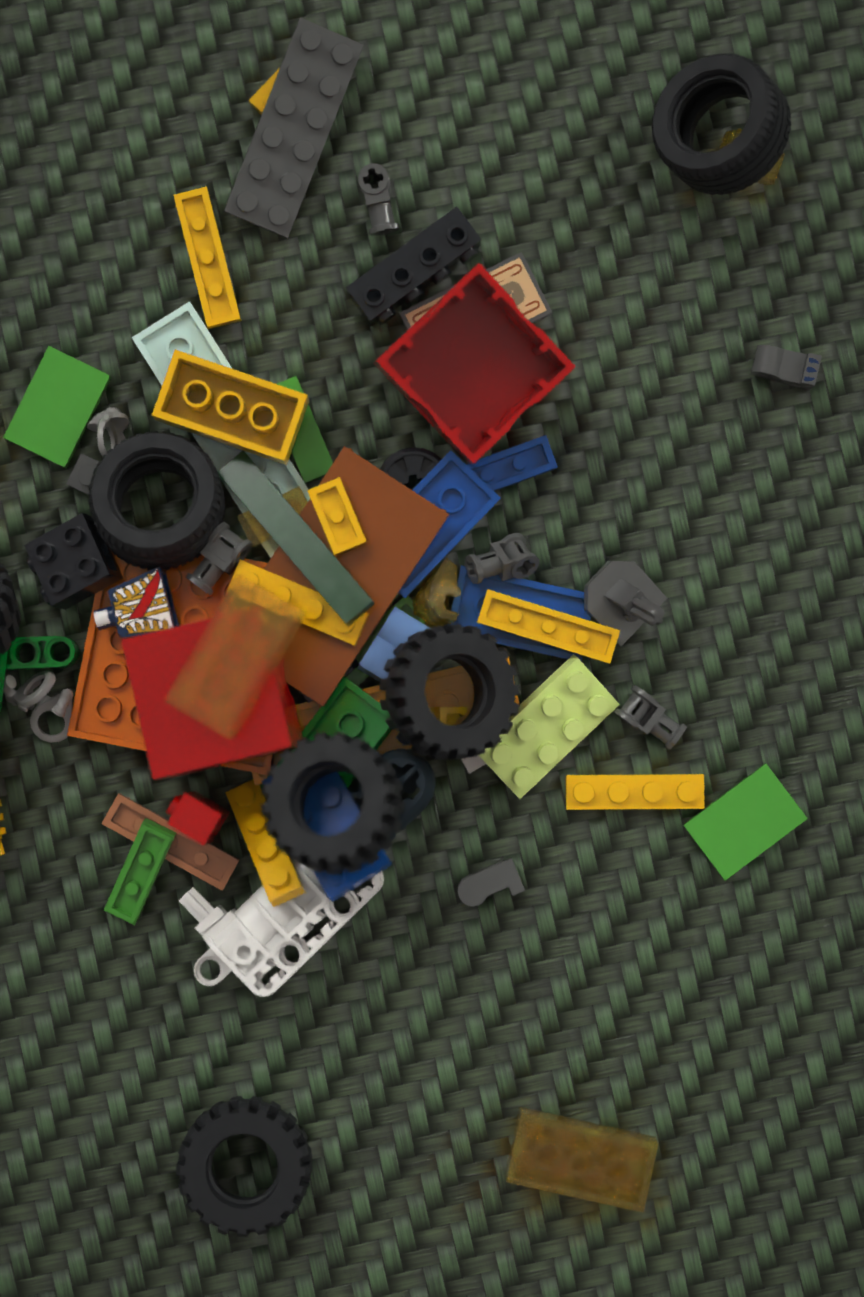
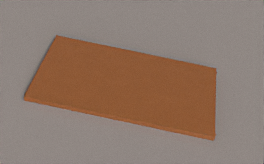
(397, 533)

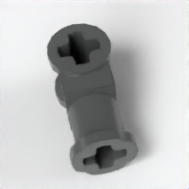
(378, 200)
(219, 557)
(503, 560)
(648, 716)

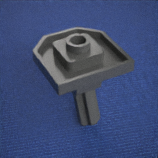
(623, 598)

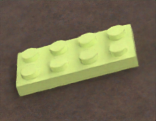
(549, 726)

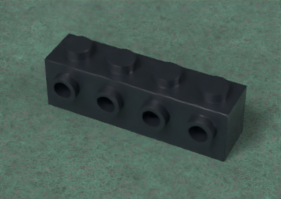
(414, 266)

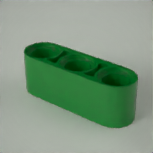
(44, 654)

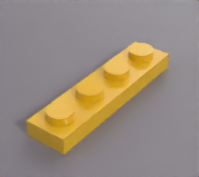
(207, 257)
(319, 612)
(548, 626)
(634, 791)
(273, 865)

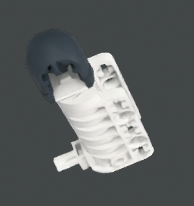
(256, 934)

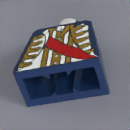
(139, 606)

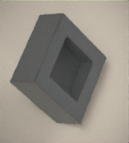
(82, 473)

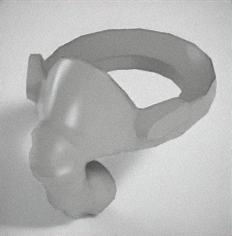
(114, 422)
(25, 696)
(61, 706)

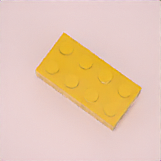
(230, 407)

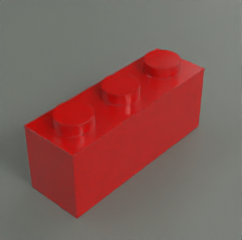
(196, 816)

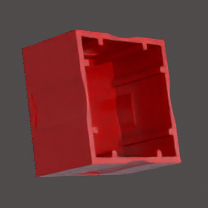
(474, 364)
(179, 742)

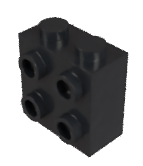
(72, 562)

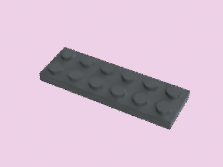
(293, 128)

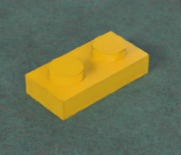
(337, 516)

